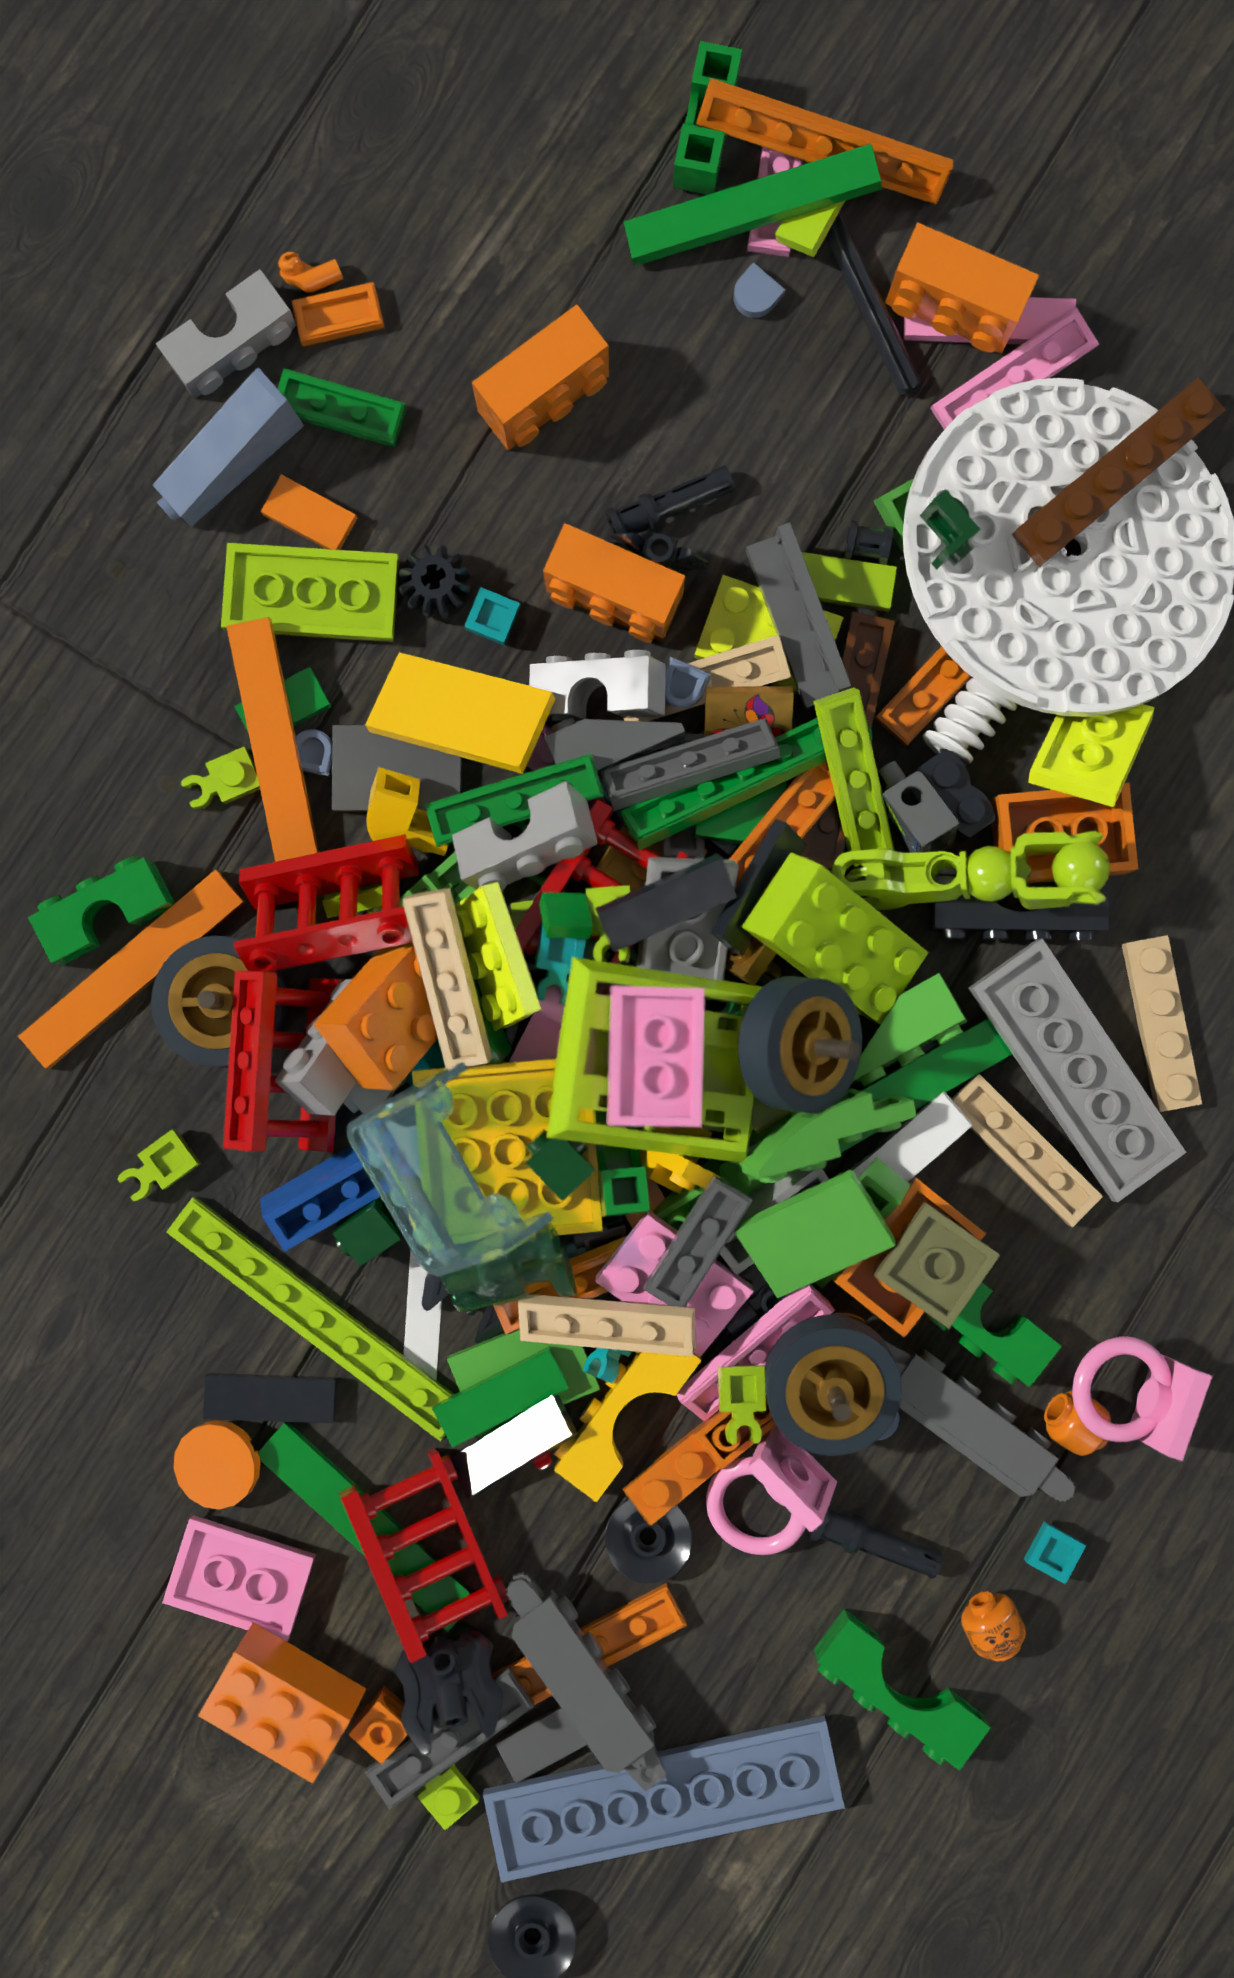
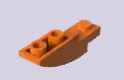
(690, 1464)

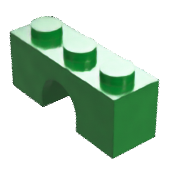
(702, 148)
(67, 923)
(620, 1176)
(1019, 1349)

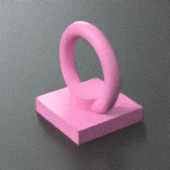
(1165, 1404)
(790, 1479)

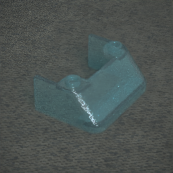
(429, 1183)

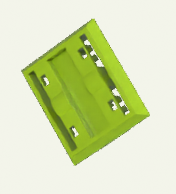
(584, 1065)

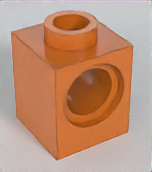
(379, 1725)

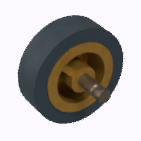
(196, 1000)
(800, 1044)
(832, 1385)

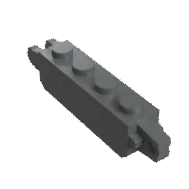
(977, 1430)
(583, 1683)

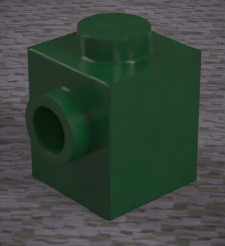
(558, 1163)
(367, 1232)

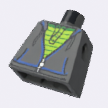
(921, 827)

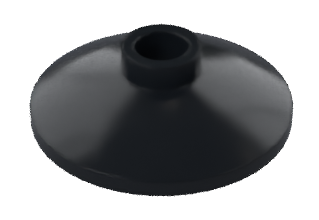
(647, 1560)
(525, 1957)

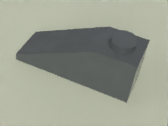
(610, 740)

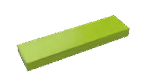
(853, 771)

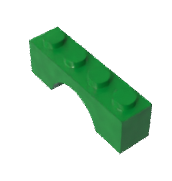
(942, 1721)

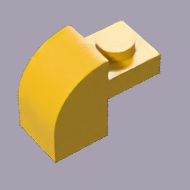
(394, 811)
(676, 1170)

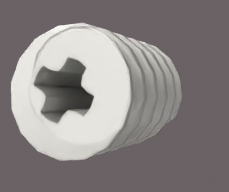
(967, 720)

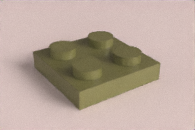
(936, 1265)

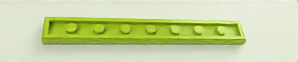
(310, 1314)

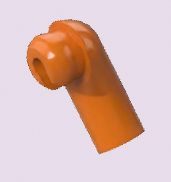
(305, 276)

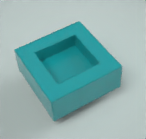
(492, 616)
(1054, 1552)

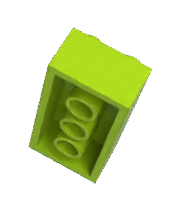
(835, 936)

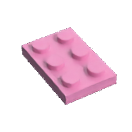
(655, 1056)
(634, 1260)
(238, 1577)

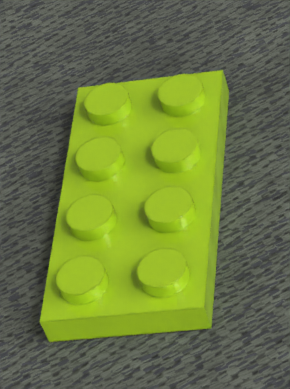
(312, 591)

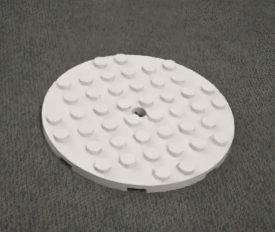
(1087, 627)

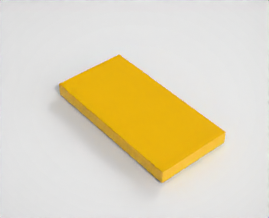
(460, 712)

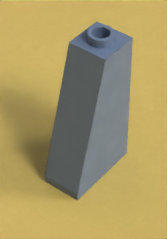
(227, 449)

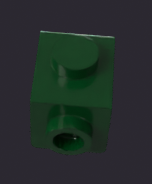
(953, 526)

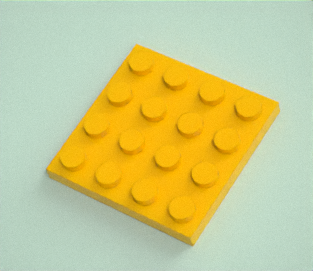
(493, 1121)

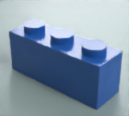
(317, 1198)

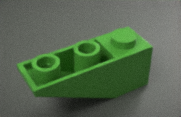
(913, 1022)

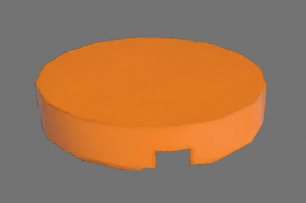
(216, 1464)

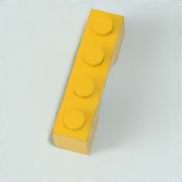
(591, 1457)

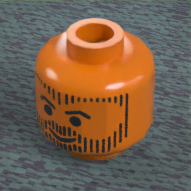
(993, 1626)

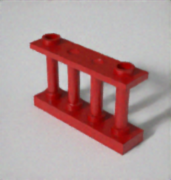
(581, 868)
(319, 875)
(251, 1060)
(381, 1548)

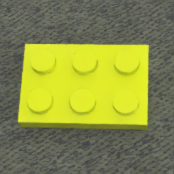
(741, 619)
(1091, 753)
(496, 957)

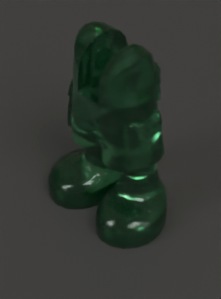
(507, 1280)

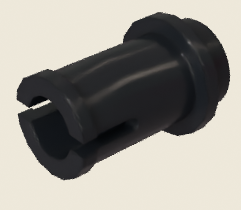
(585, 1240)

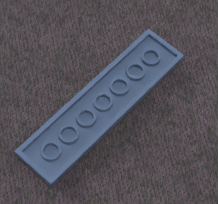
(706, 1793)

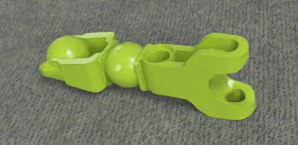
(988, 873)

